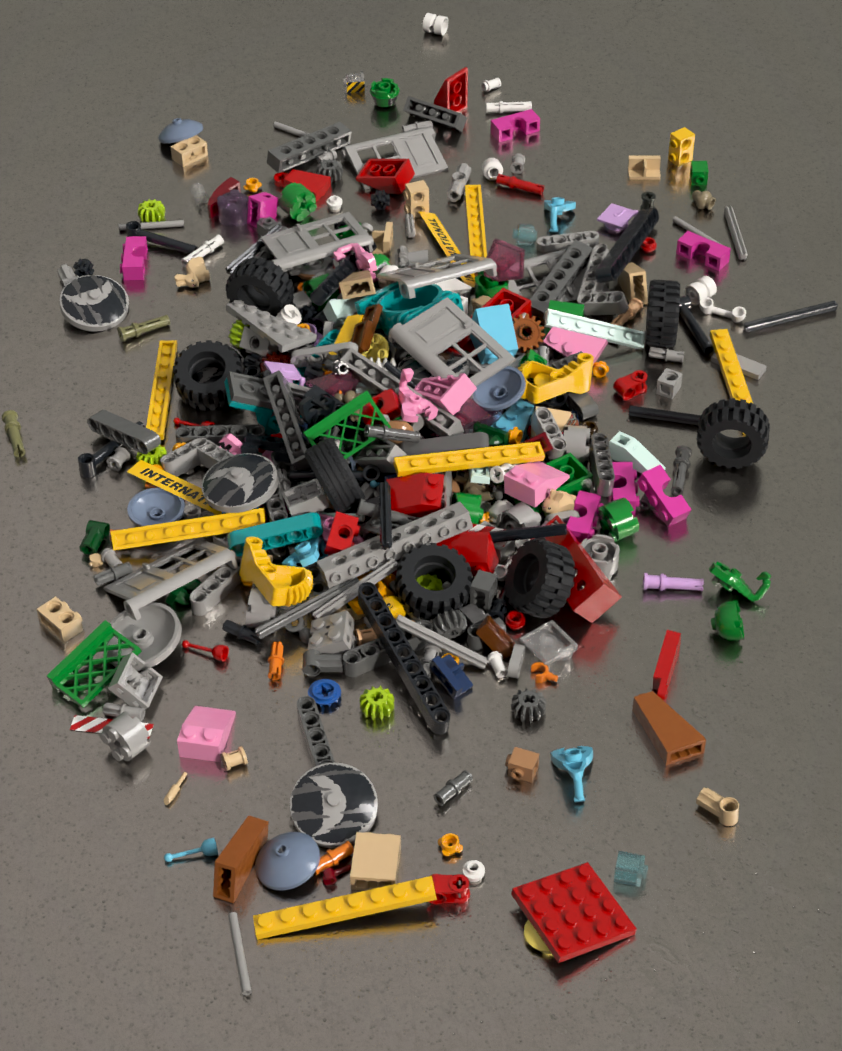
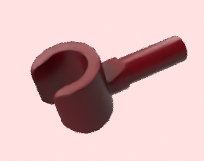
(330, 875)

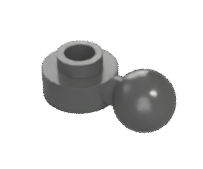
(304, 633)

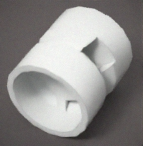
(435, 24)
(700, 288)

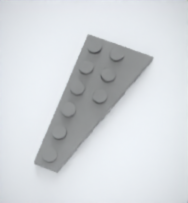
(272, 328)

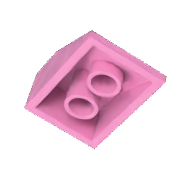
(533, 482)
(205, 733)

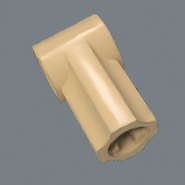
(725, 808)

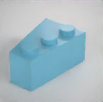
(516, 416)

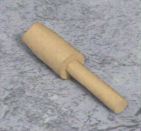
(174, 789)

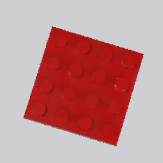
(573, 912)

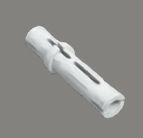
(508, 106)
(207, 247)

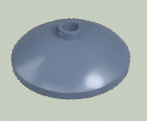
(180, 130)
(500, 390)
(155, 507)
(287, 861)

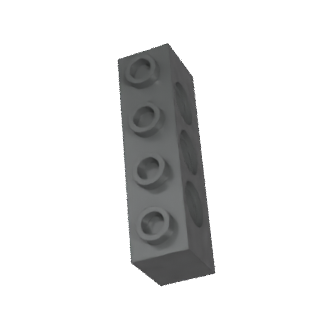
(435, 113)

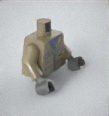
(487, 491)

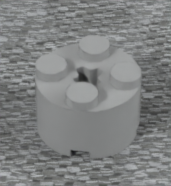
(576, 441)
(518, 517)
(603, 552)
(259, 609)
(125, 737)

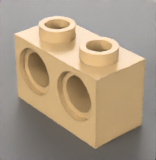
(189, 150)
(416, 198)
(60, 619)

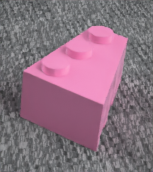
(570, 342)

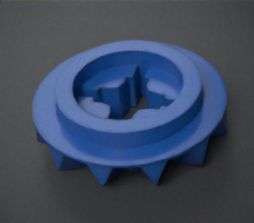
(329, 687)

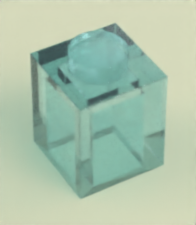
(630, 869)

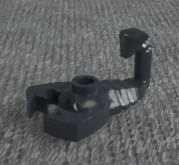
(313, 415)

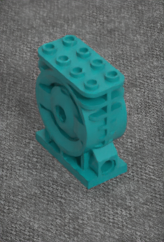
(402, 310)

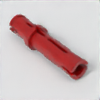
(513, 182)

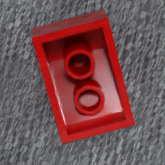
(454, 92)
(387, 174)
(417, 493)

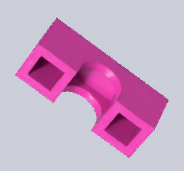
(525, 121)
(692, 244)
(133, 258)
(624, 483)
(587, 507)
(670, 509)

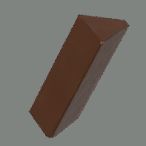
(495, 637)

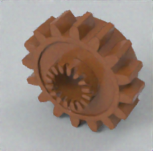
(534, 330)

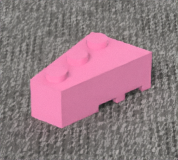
(448, 392)

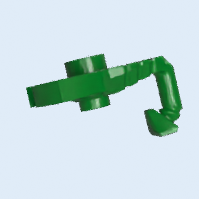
(732, 580)

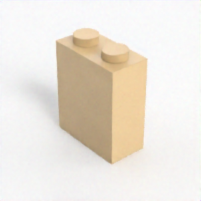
(375, 860)

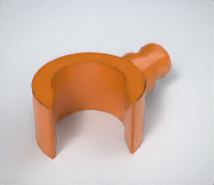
(546, 675)

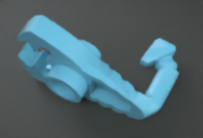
(556, 207)
(306, 553)
(574, 762)

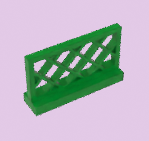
(342, 413)
(83, 656)

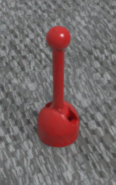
(206, 423)
(219, 652)

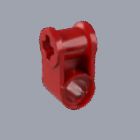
(630, 386)
(448, 887)

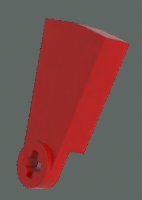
(316, 183)
(666, 663)

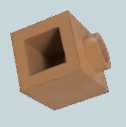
(522, 764)

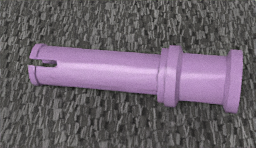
(662, 582)

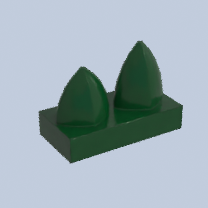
(496, 436)
(181, 595)

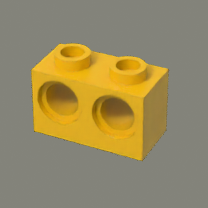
(681, 146)

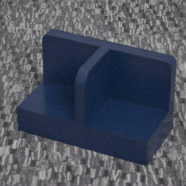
(451, 675)

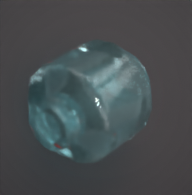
(525, 234)

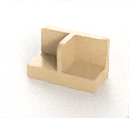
(644, 167)
(383, 239)

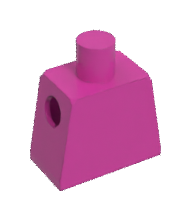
(261, 206)

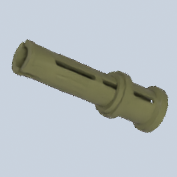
(136, 330)
(13, 427)

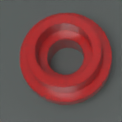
(648, 245)
(515, 620)

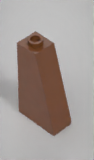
(667, 730)
(238, 858)

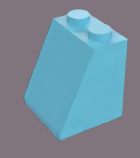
(499, 325)

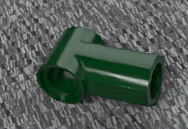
(95, 533)

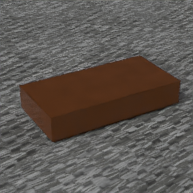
(361, 335)

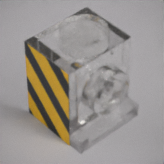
(354, 82)

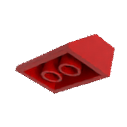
(476, 548)

